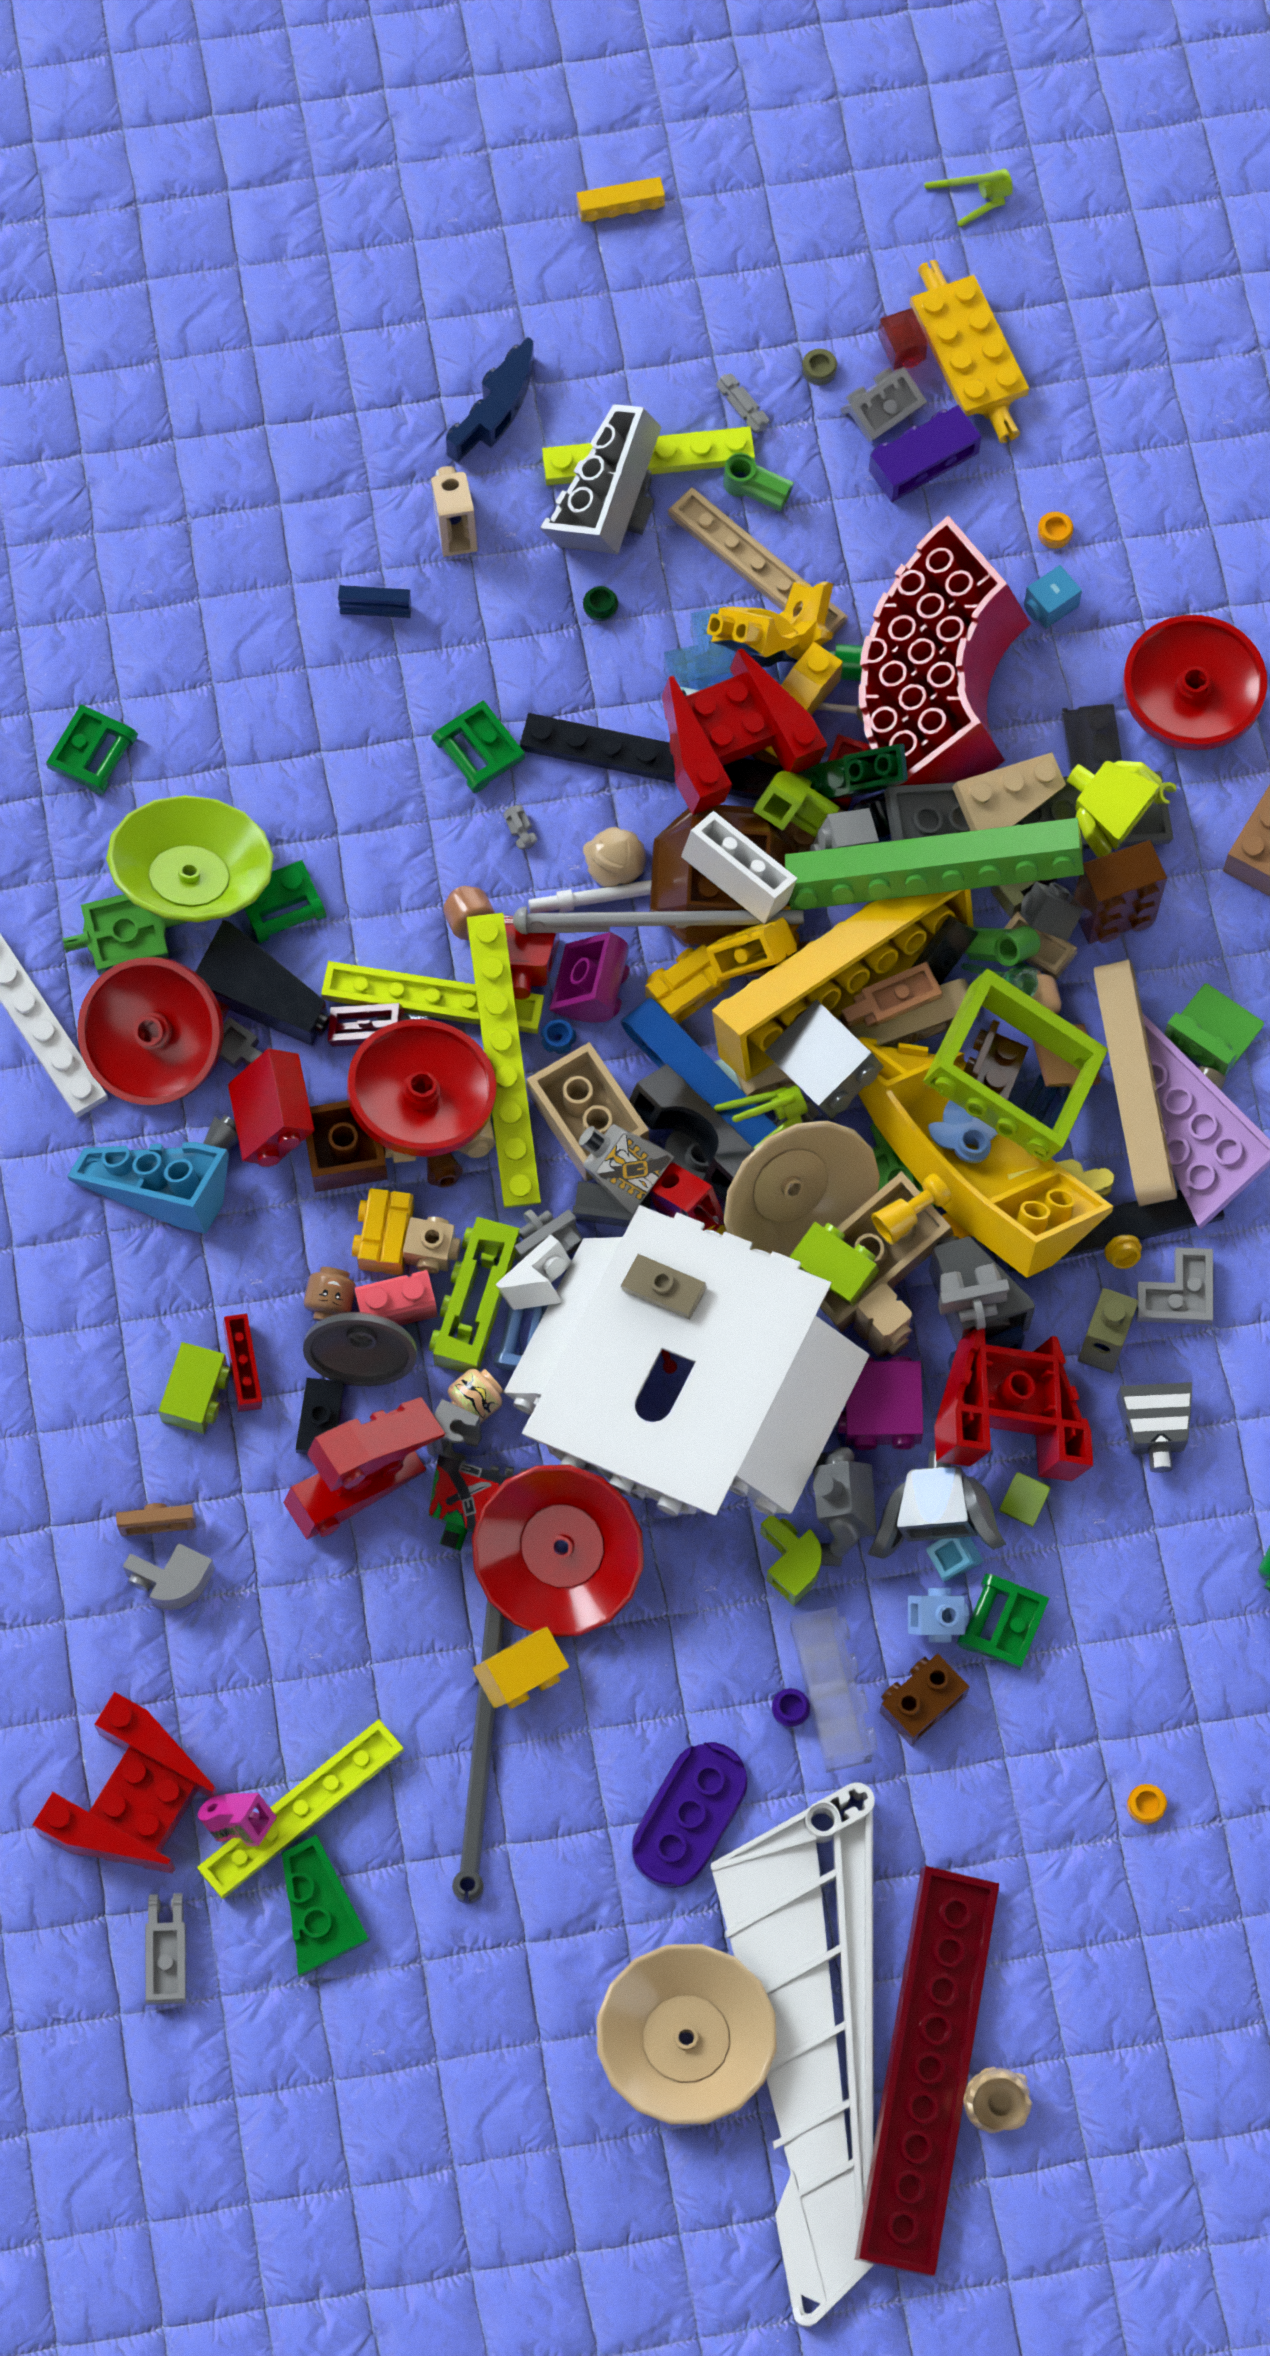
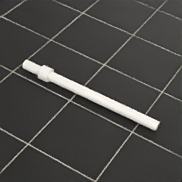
(566, 900)

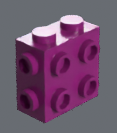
(885, 1406)

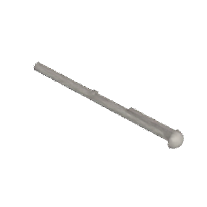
(602, 921)

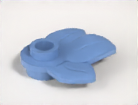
(962, 1129)

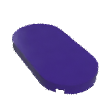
(689, 1815)

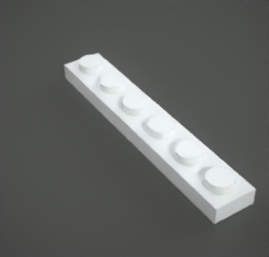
(46, 1036)

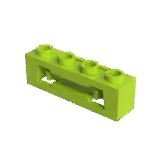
(492, 1239)

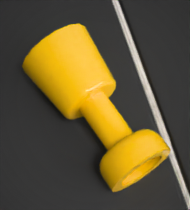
(900, 1216)

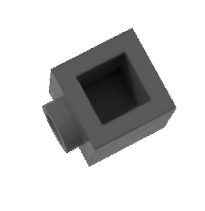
(1051, 910)

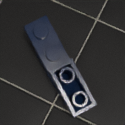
(502, 398)

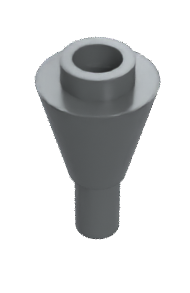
(222, 1133)

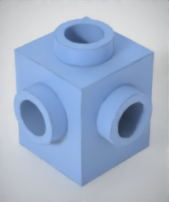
(937, 1615)

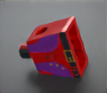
(688, 1195)

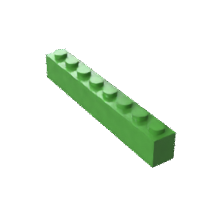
(936, 864)

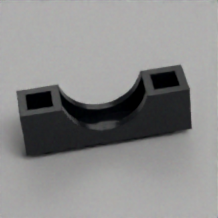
(670, 1103)

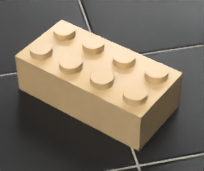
(892, 1260)

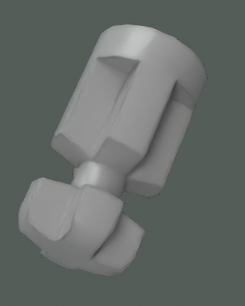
(519, 825)

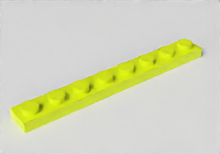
(503, 1049)

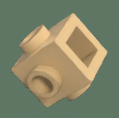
(431, 1244)

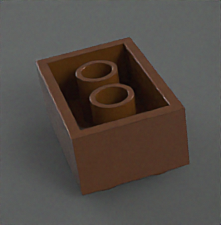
(1120, 892)

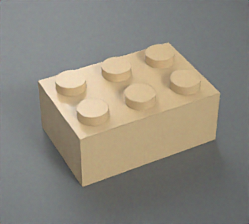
(579, 1095)

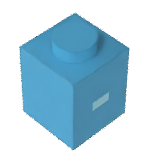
(1052, 597)

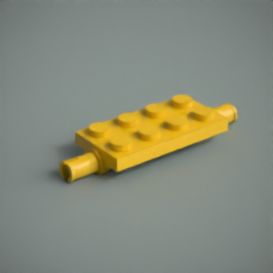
(969, 348)

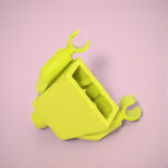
(1115, 801)

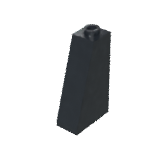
(260, 986)

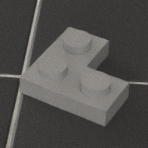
(1188, 1298)

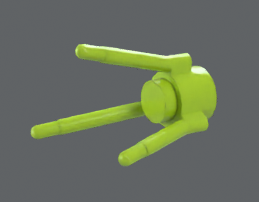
(992, 185)
(785, 1101)

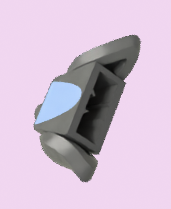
(934, 1506)

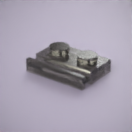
(1091, 736)

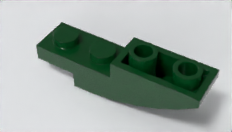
(859, 773)

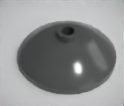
(360, 1349)

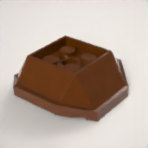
(683, 888)

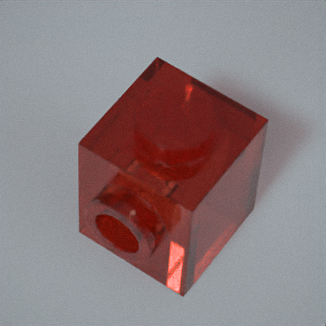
(903, 339)

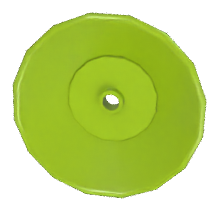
(190, 858)

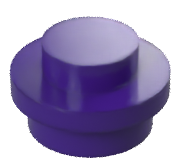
(790, 1707)

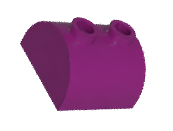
(591, 978)

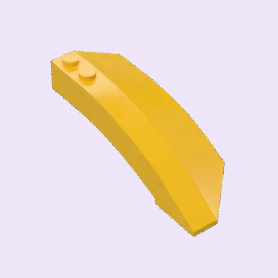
(1020, 1219)

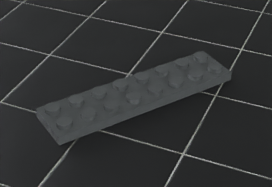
(934, 811)

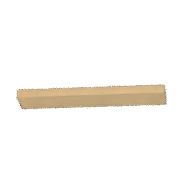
(742, 552)

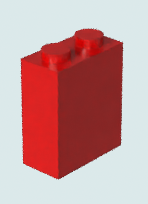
(270, 1107)

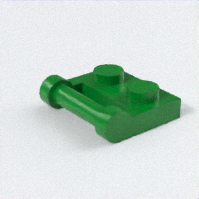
(487, 738)
(81, 743)
(286, 888)
(1016, 1624)

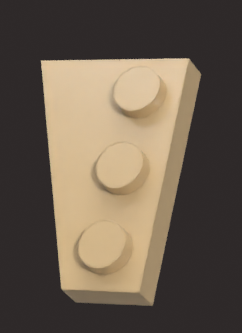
(1008, 793)

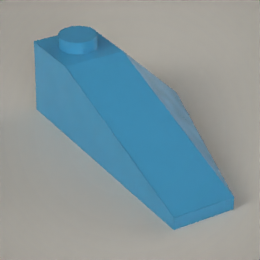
(169, 1184)

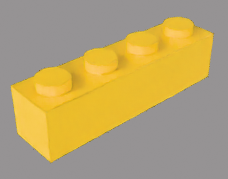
(620, 199)

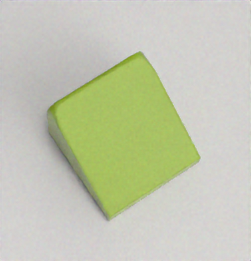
(1025, 1499)

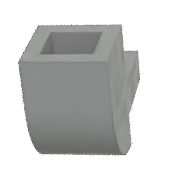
(177, 1583)

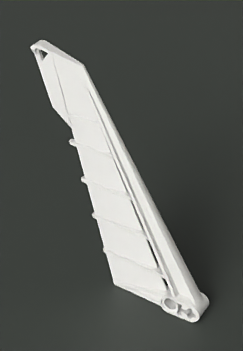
(779, 1934)

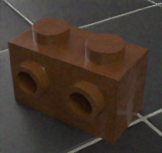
(923, 1698)

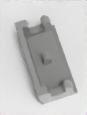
(458, 1427)

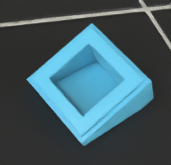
(954, 1556)

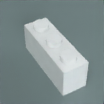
(739, 867)

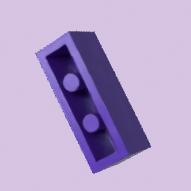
(924, 453)

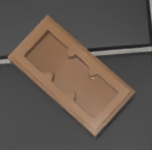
(156, 1519)

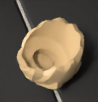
(615, 857)
(997, 2100)

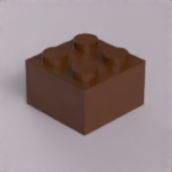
(341, 1149)

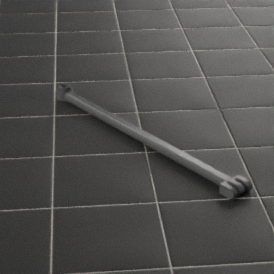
(480, 1759)

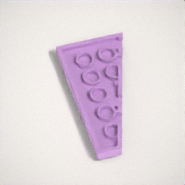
(1208, 1138)

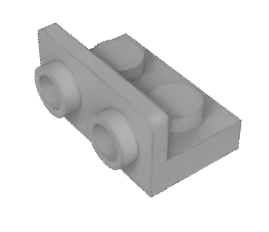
(884, 403)

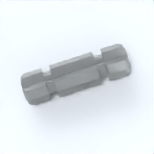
(742, 403)

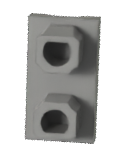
(540, 1227)
(973, 1301)

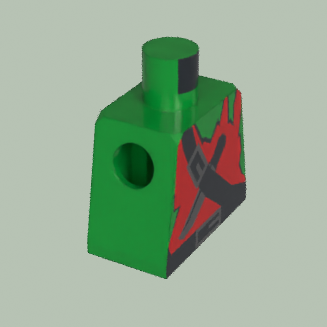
(459, 1496)

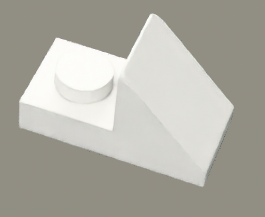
(531, 1279)

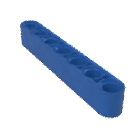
(669, 1044)

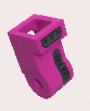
(234, 1817)

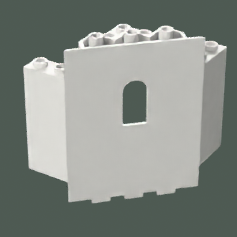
(760, 1385)

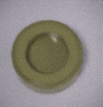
(819, 366)

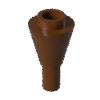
(443, 1170)

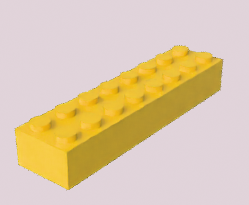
(833, 969)

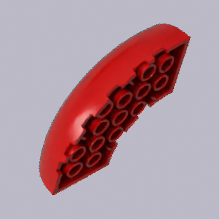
(935, 659)

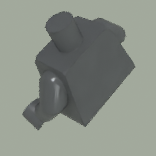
(843, 1502)

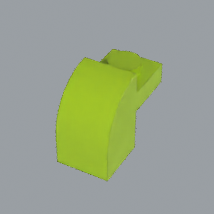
(793, 800)
(801, 1559)

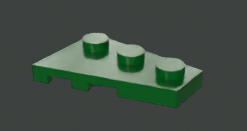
(319, 1907)

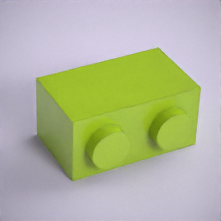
(832, 1259)
(194, 1388)

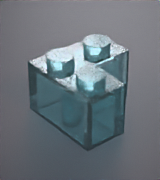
(704, 662)

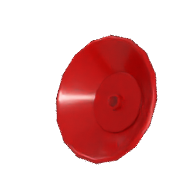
(533, 1579)

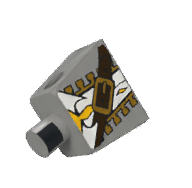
(623, 1164)

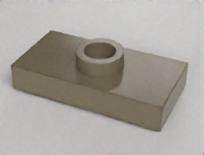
(663, 1286)

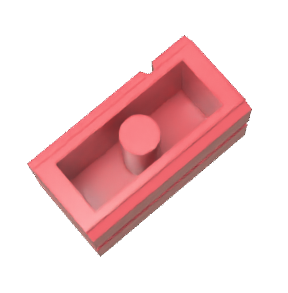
(399, 1298)

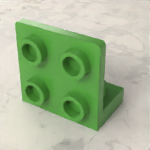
(1213, 1030)

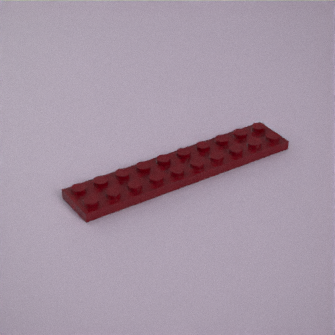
(927, 2072)

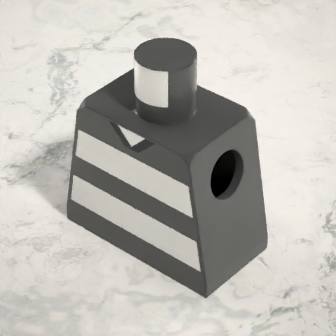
(1156, 1420)

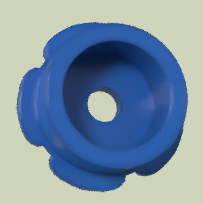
(561, 1028)

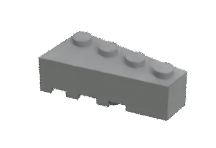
(606, 483)

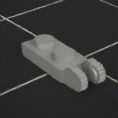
(165, 1954)

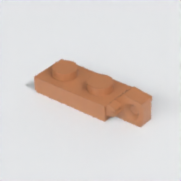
(892, 997)

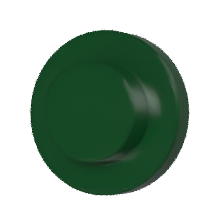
(600, 603)

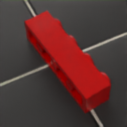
(242, 1362)

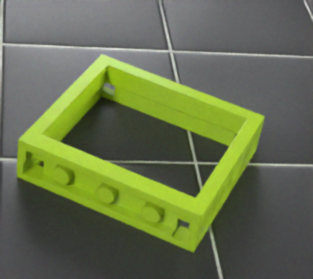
(1041, 1026)

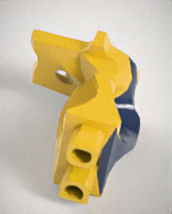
(776, 636)

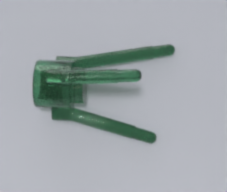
(1021, 977)

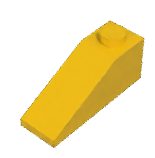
(812, 679)

